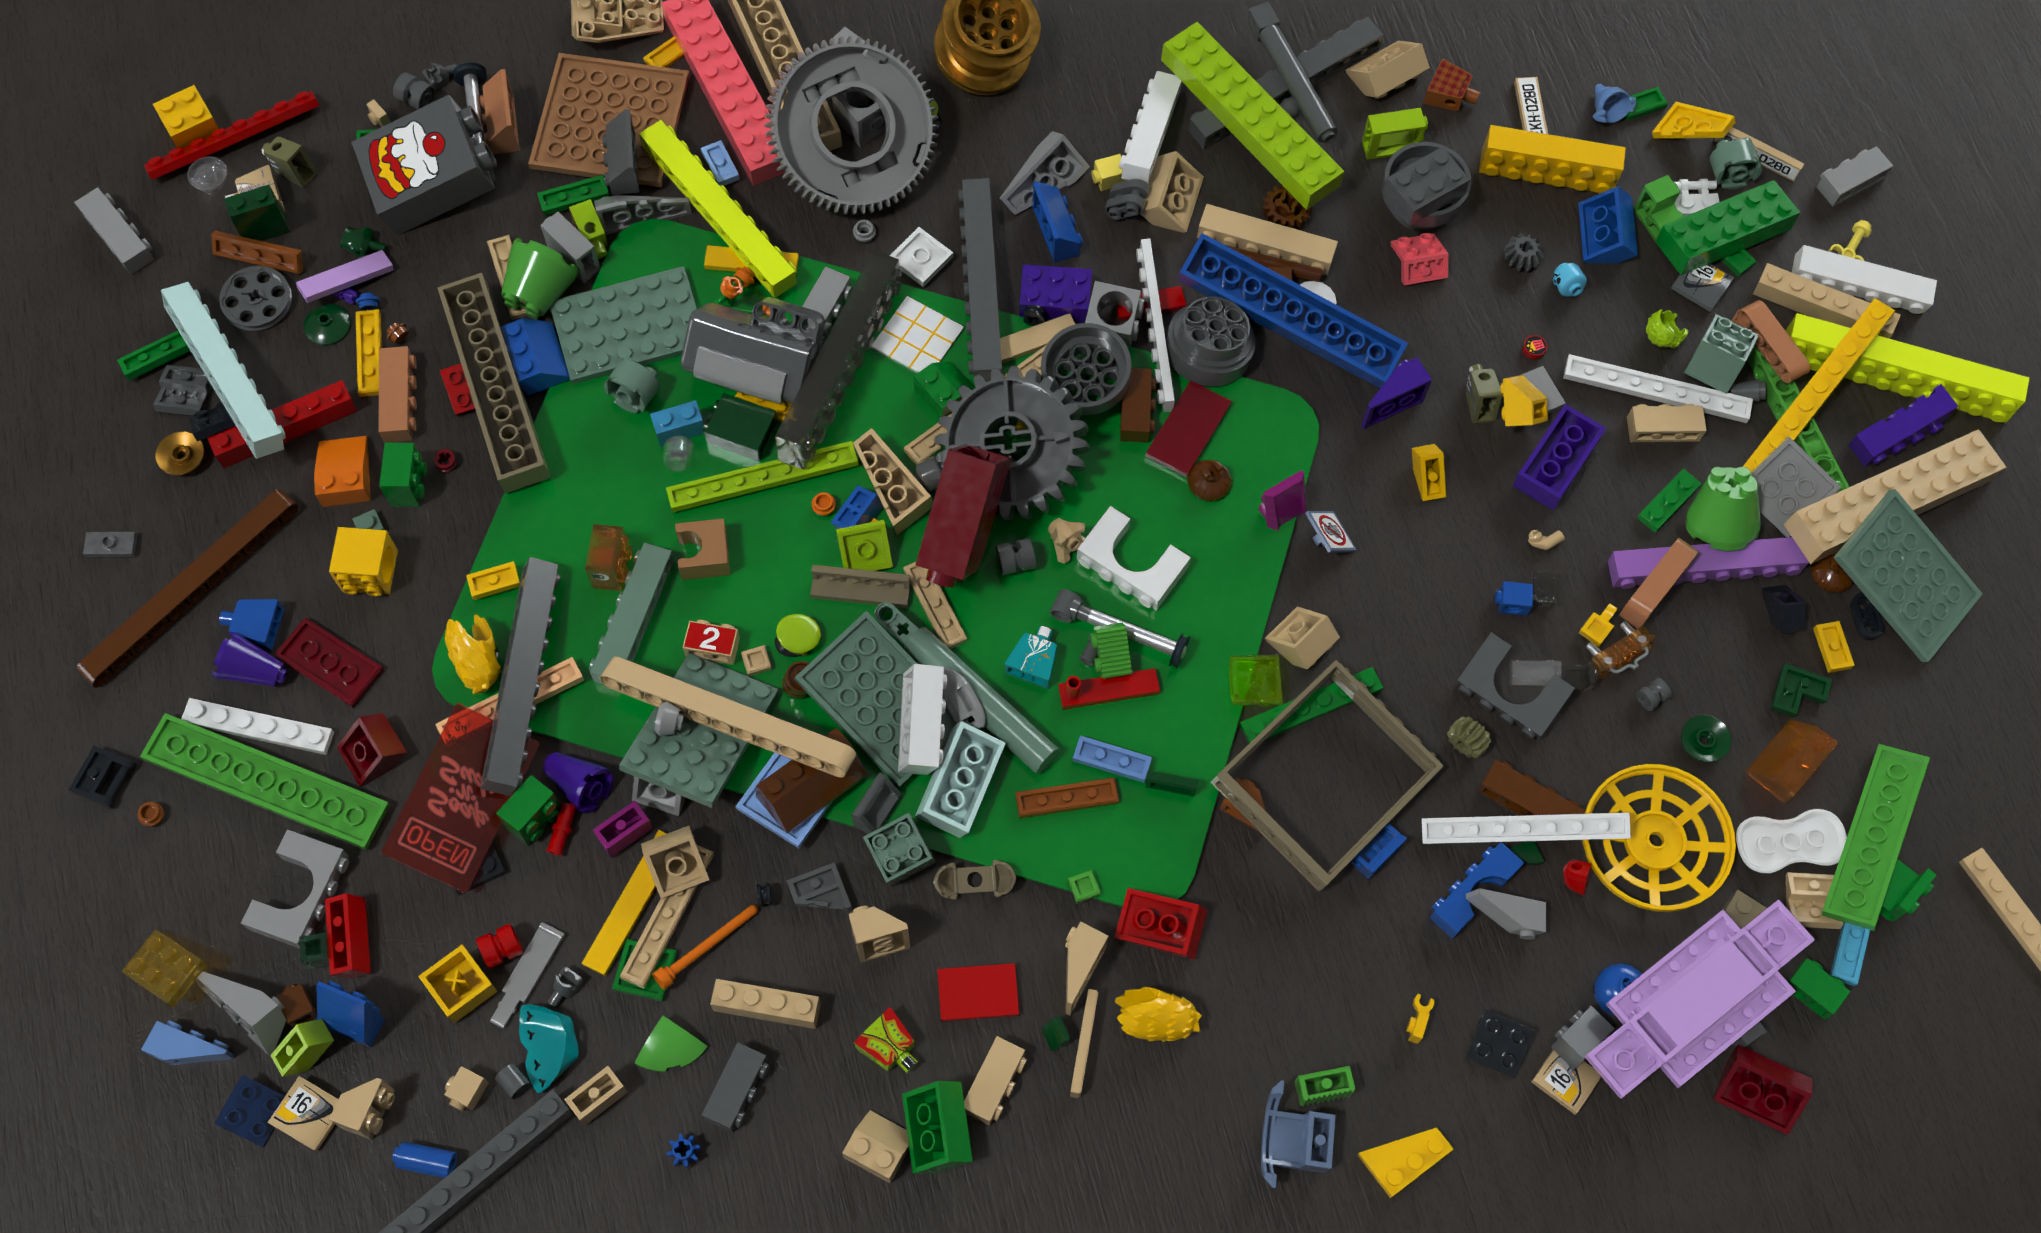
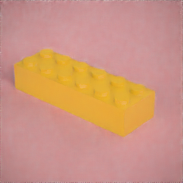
(1551, 159)

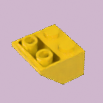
(1522, 402)

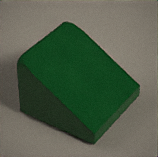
(1056, 1034)

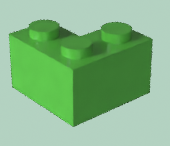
(1656, 205)

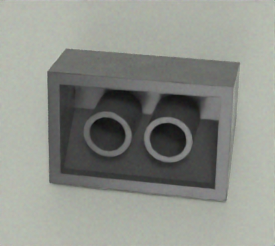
(621, 155)

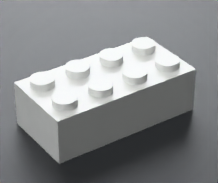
(921, 719)

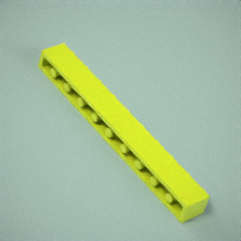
(718, 208)

